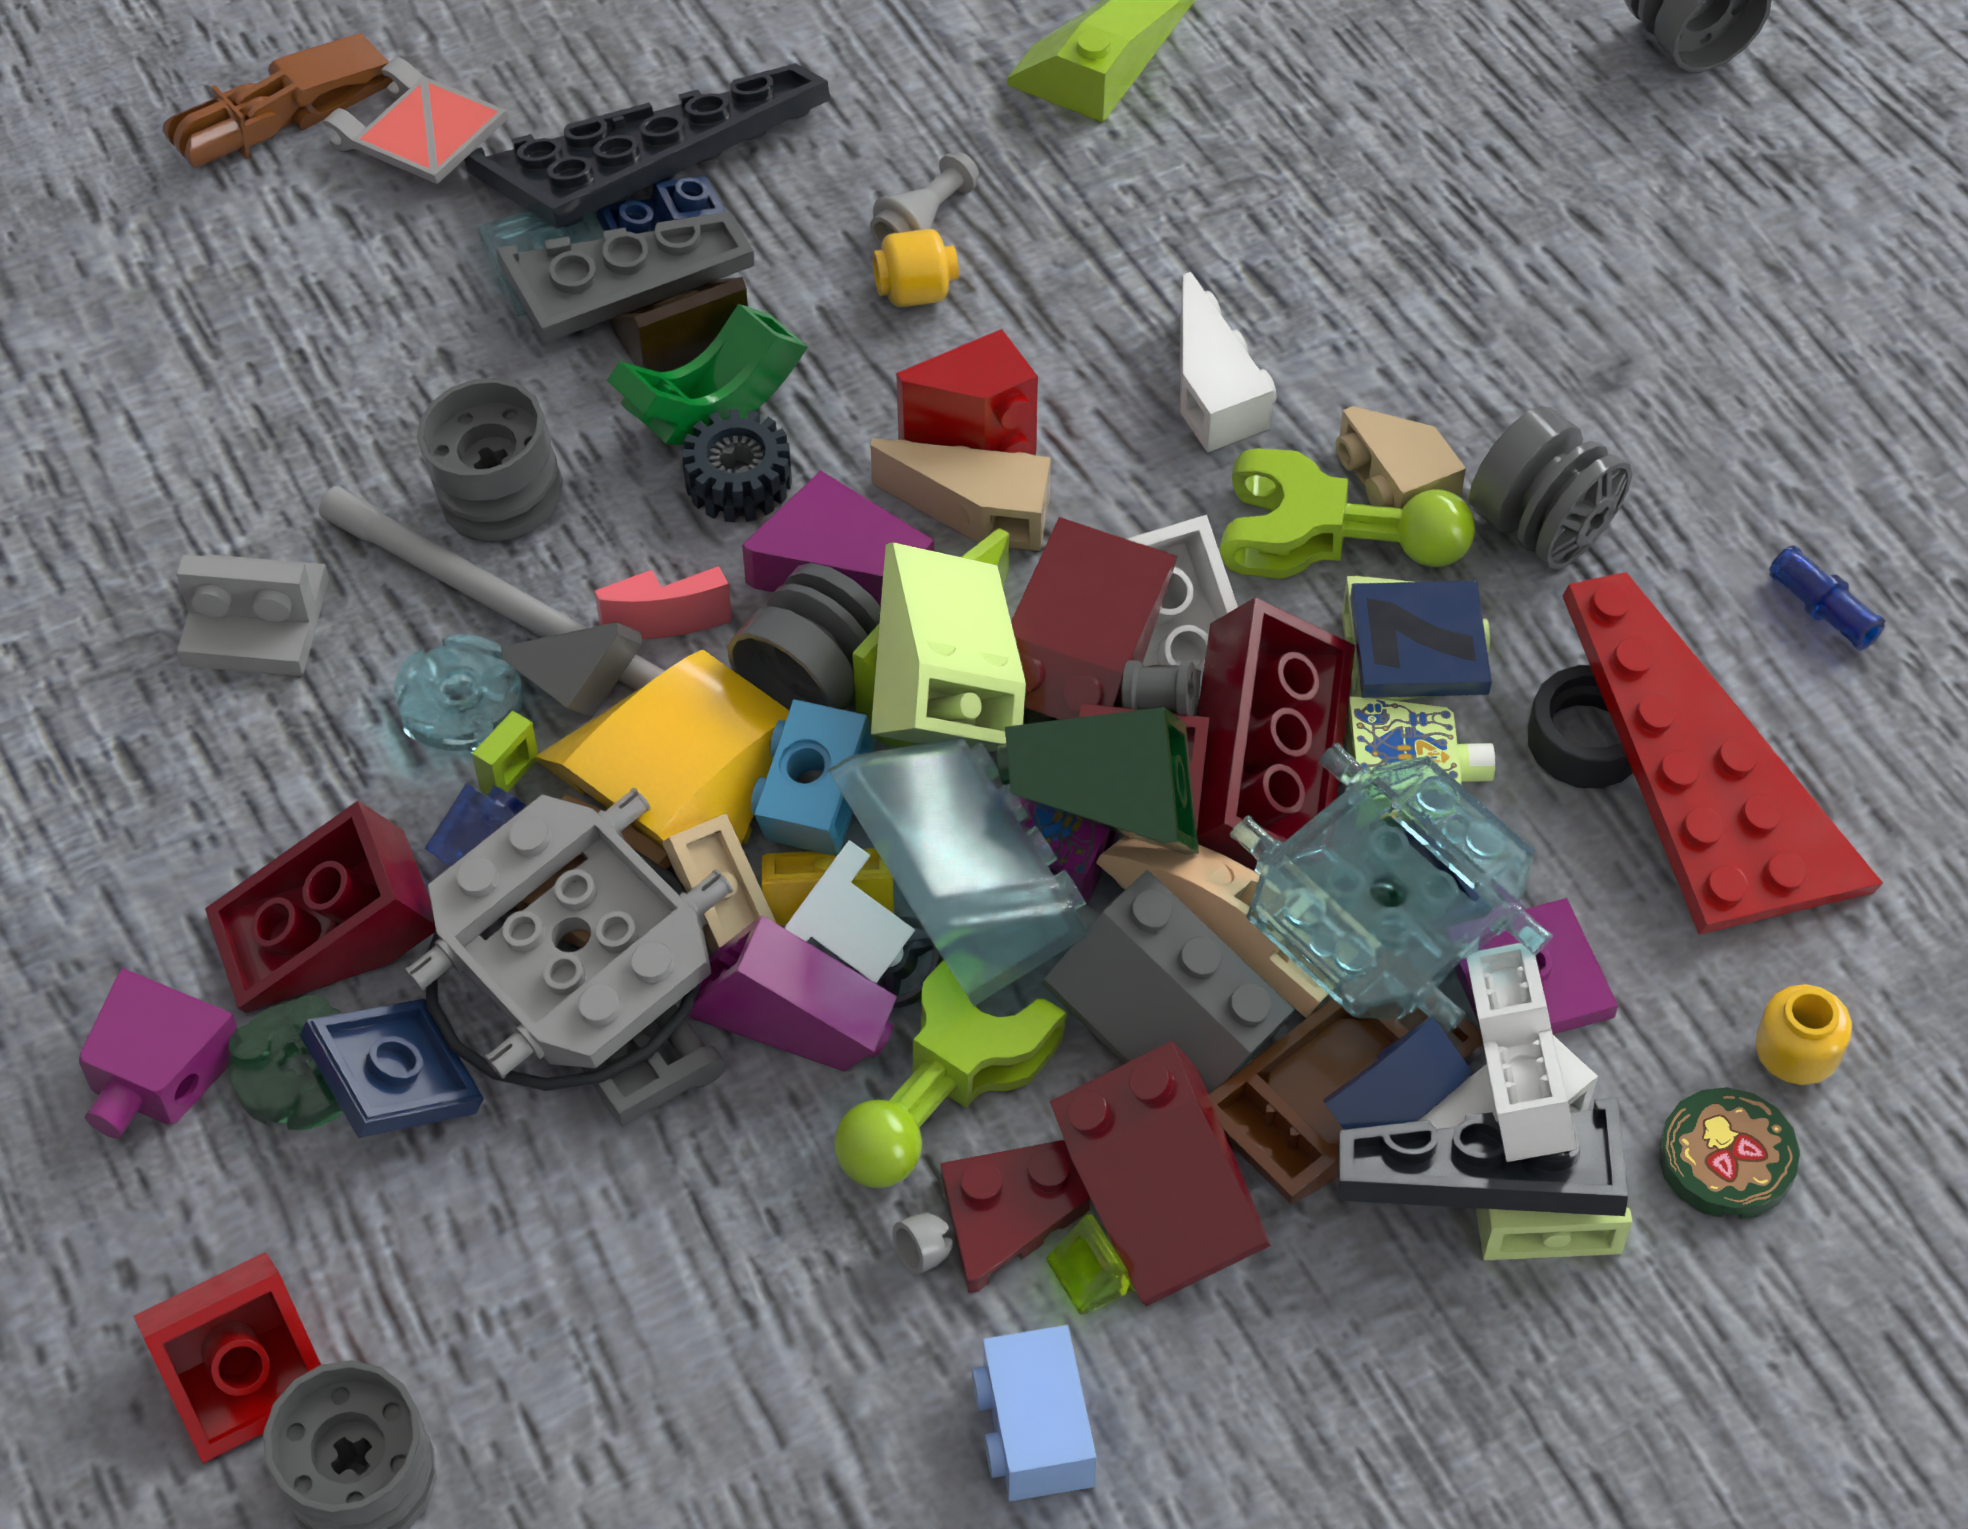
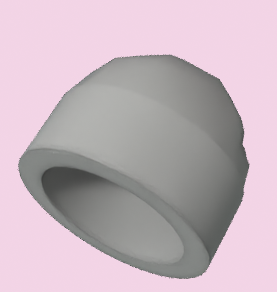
(920, 1242)

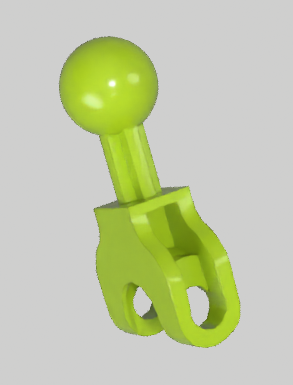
(1314, 517)
(953, 1056)

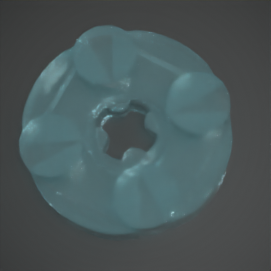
(456, 723)

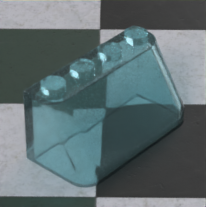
(964, 859)

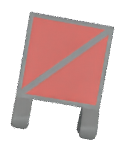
(424, 129)

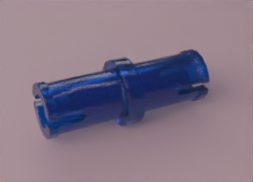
(1827, 597)

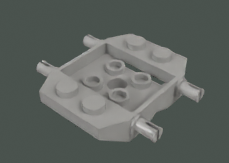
(585, 1002)

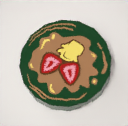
(1729, 1153)

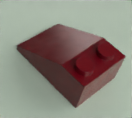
(1086, 616)
(322, 911)
(1160, 1172)

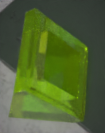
(1089, 1267)

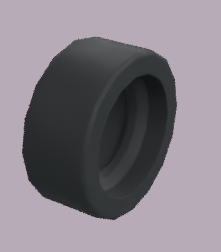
(1557, 754)

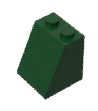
(1109, 772)

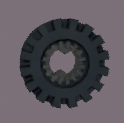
(731, 442)

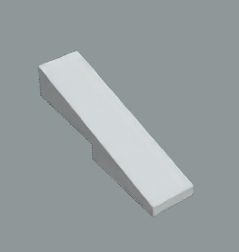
(1520, 1053)

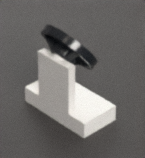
(861, 928)

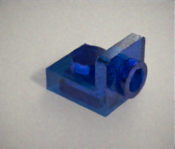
(471, 821)

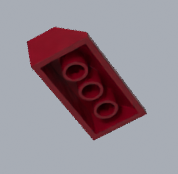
(1273, 710)

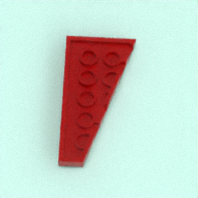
(1721, 799)

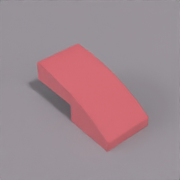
(668, 610)

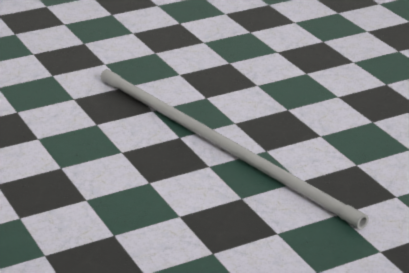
(372, 525)

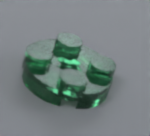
(257, 1060)

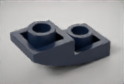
(669, 202)
(1403, 1082)

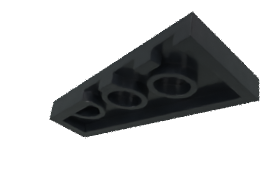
(1470, 1169)

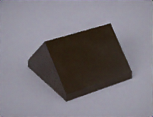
(680, 326)

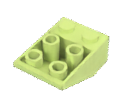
(945, 652)

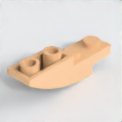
(1220, 896)

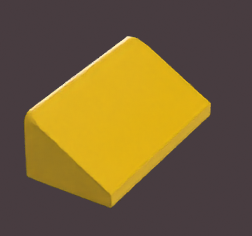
(793, 875)

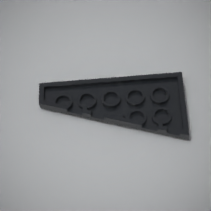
(629, 149)

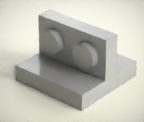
(249, 613)

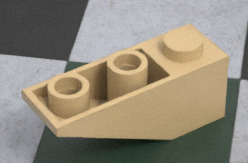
(968, 487)

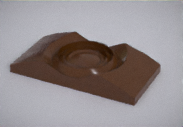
(1276, 1101)

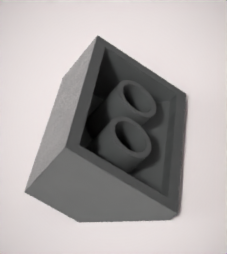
(1165, 976)

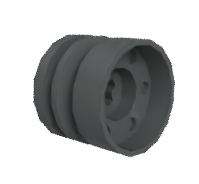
(1702, 32)
(490, 459)
(1549, 486)
(806, 638)
(341, 1417)

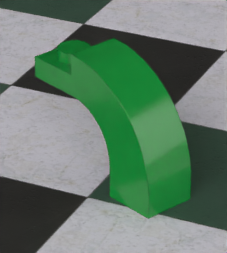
(735, 372)

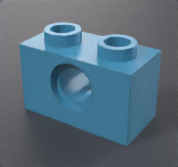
(812, 813)

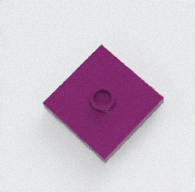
(1567, 968)

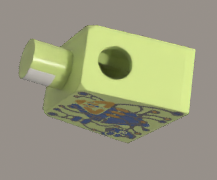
(1399, 731)

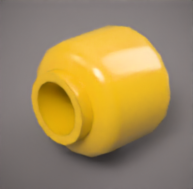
(914, 267)
(1803, 1034)

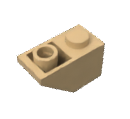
(1396, 457)

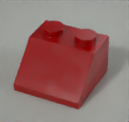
(971, 398)
(228, 1352)

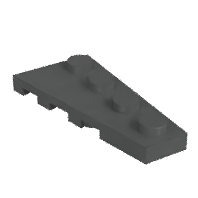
(601, 279)

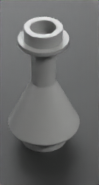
(918, 208)

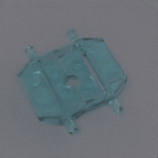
(1376, 957)

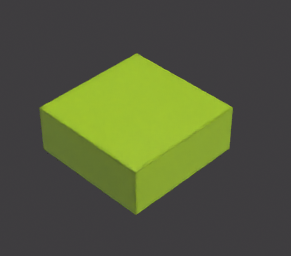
(506, 753)

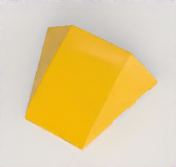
(683, 741)

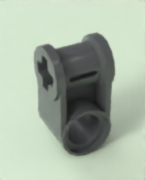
(1161, 686)

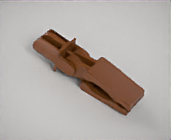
(300, 90)

